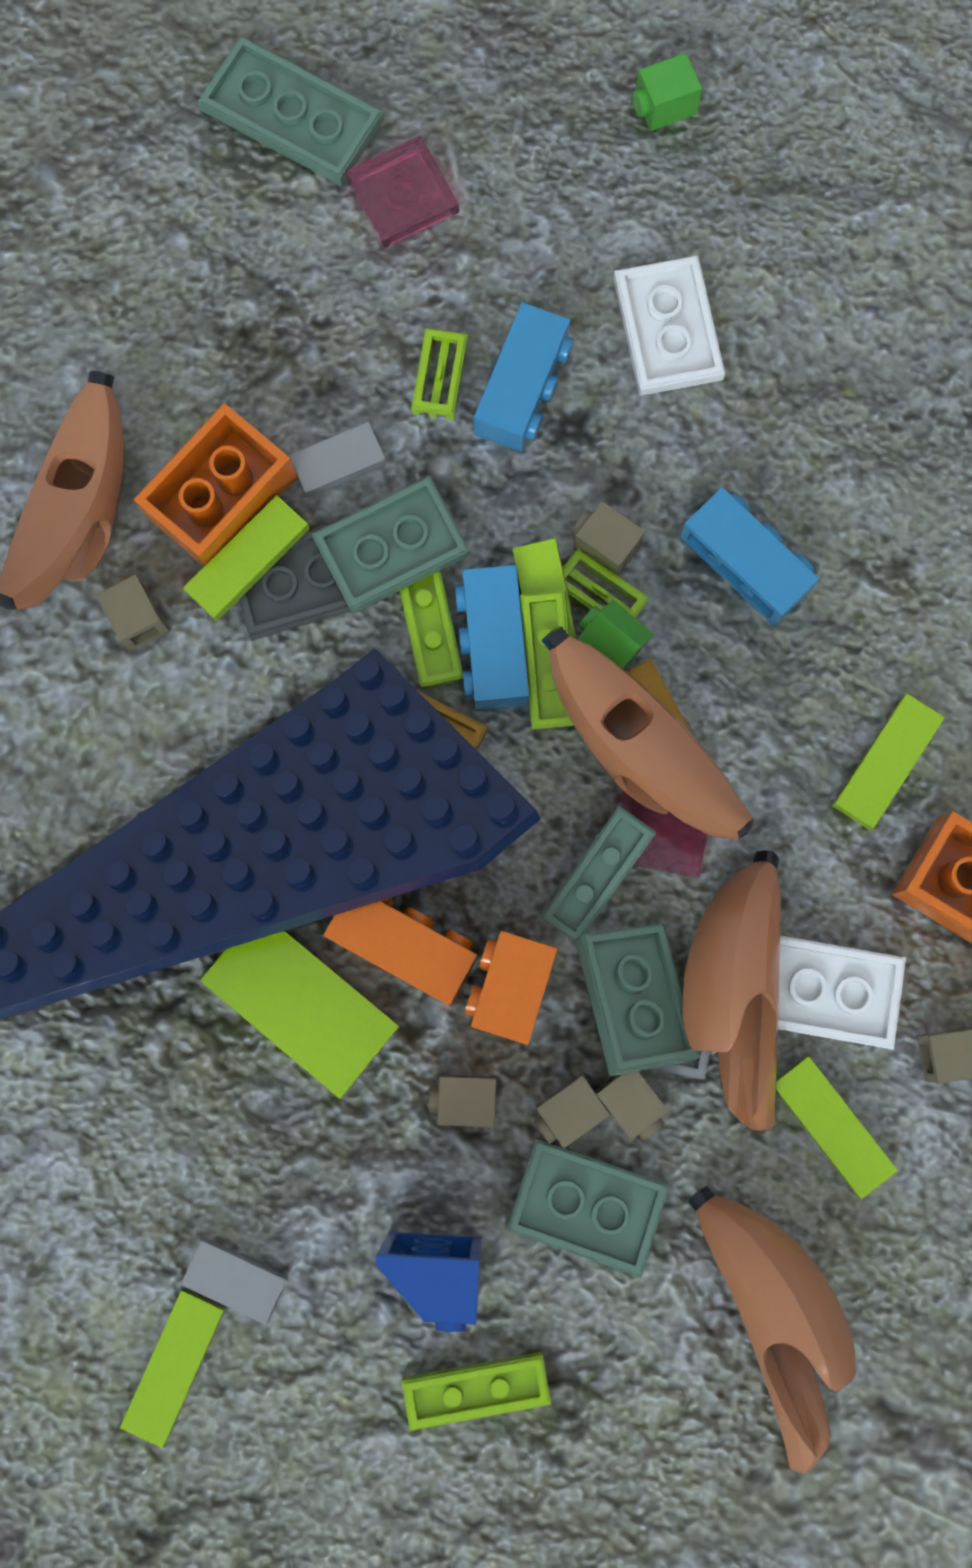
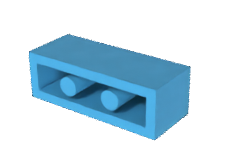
(523, 378)
(749, 555)
(493, 638)

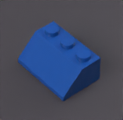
(435, 1275)

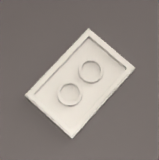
(668, 325)
(839, 992)

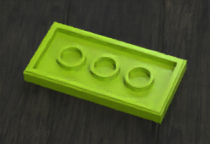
(302, 1008)

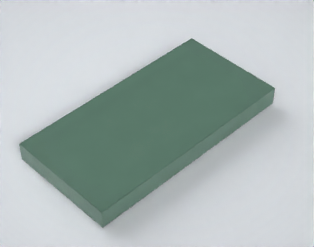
(291, 110)

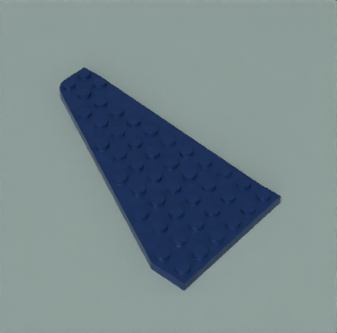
(299, 823)

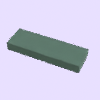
(598, 874)

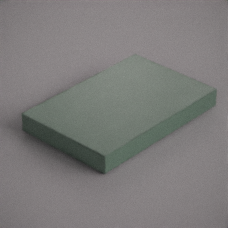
(391, 544)
(635, 998)
(588, 1207)

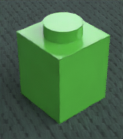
(667, 92)
(614, 633)

